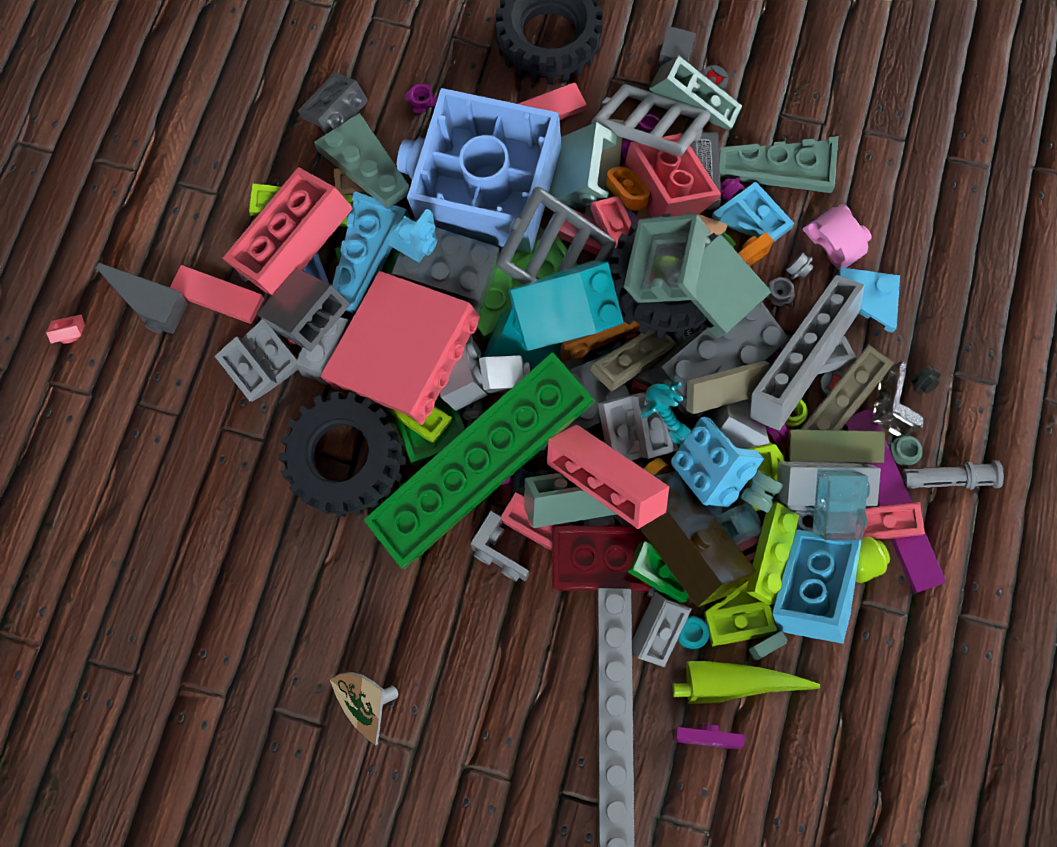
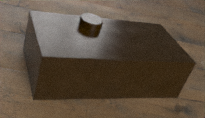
(696, 545)

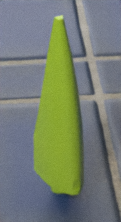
(727, 681)

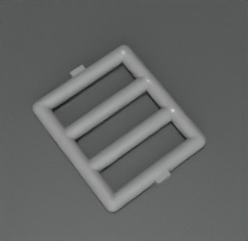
(653, 139)

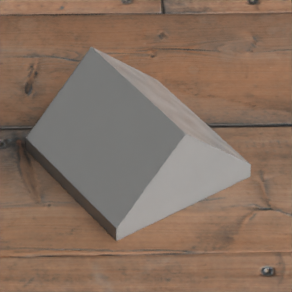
(737, 426)

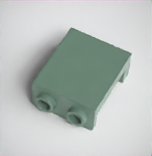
(579, 166)
(726, 286)

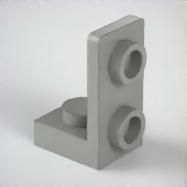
(490, 533)

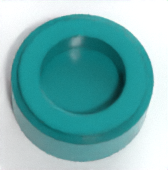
(694, 633)

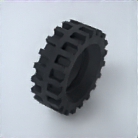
(553, 62)
(659, 316)
(375, 476)

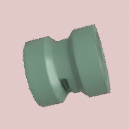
(761, 491)

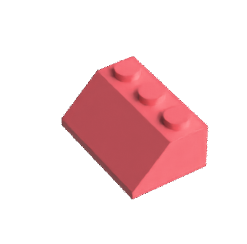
(674, 182)

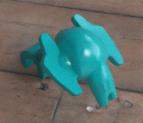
(658, 400)

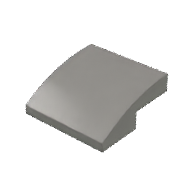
(258, 360)
(629, 432)

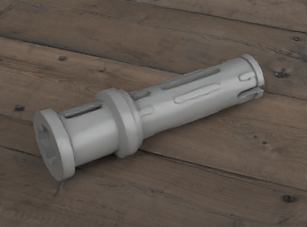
(966, 475)

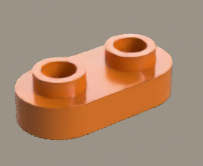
(629, 187)

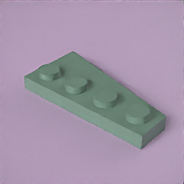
(364, 160)
(794, 165)

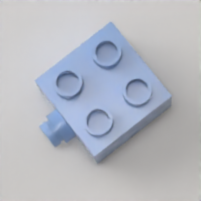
(481, 165)

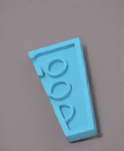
(365, 247)

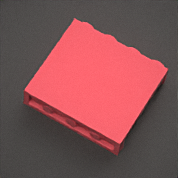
(401, 345)

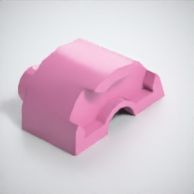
(840, 236)

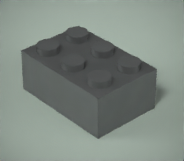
(455, 268)

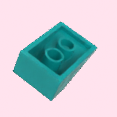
(566, 305)

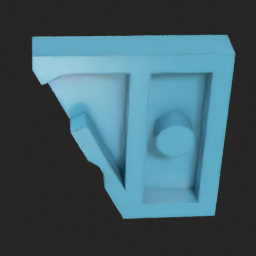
(754, 214)
(879, 295)

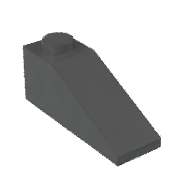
(154, 303)

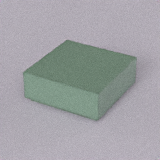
(768, 646)

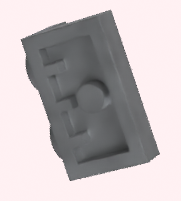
(334, 103)

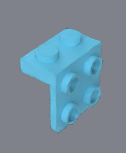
(714, 465)

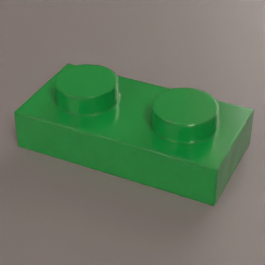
(652, 570)

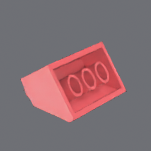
(288, 231)

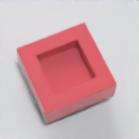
(66, 329)

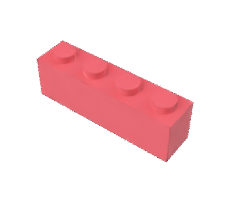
(608, 476)

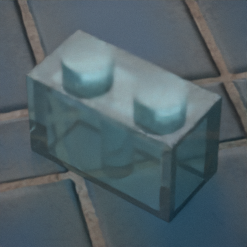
(840, 504)

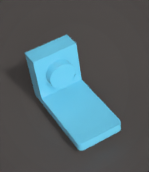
(414, 237)

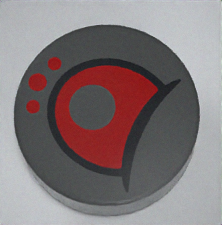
(716, 75)
(829, 381)

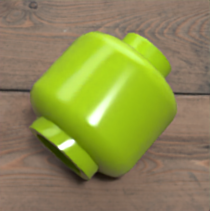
(872, 560)

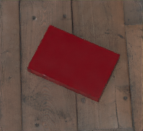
(595, 557)

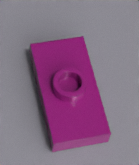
(708, 736)

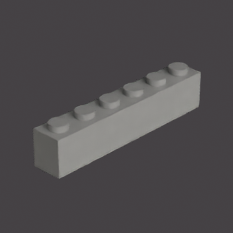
(806, 352)

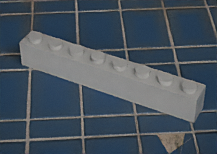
(614, 719)

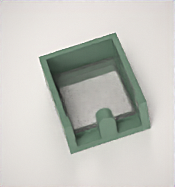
(666, 258)

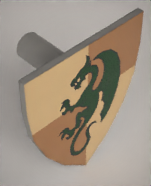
(362, 702)

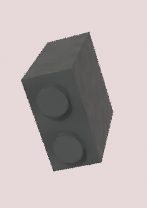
(303, 309)

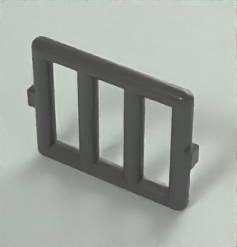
(561, 212)

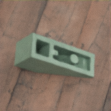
(686, 84)

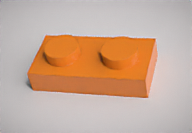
(756, 248)

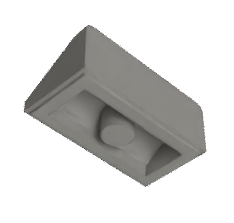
(659, 629)

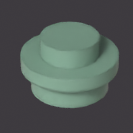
(906, 450)

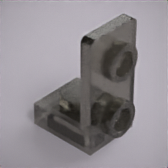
(887, 409)

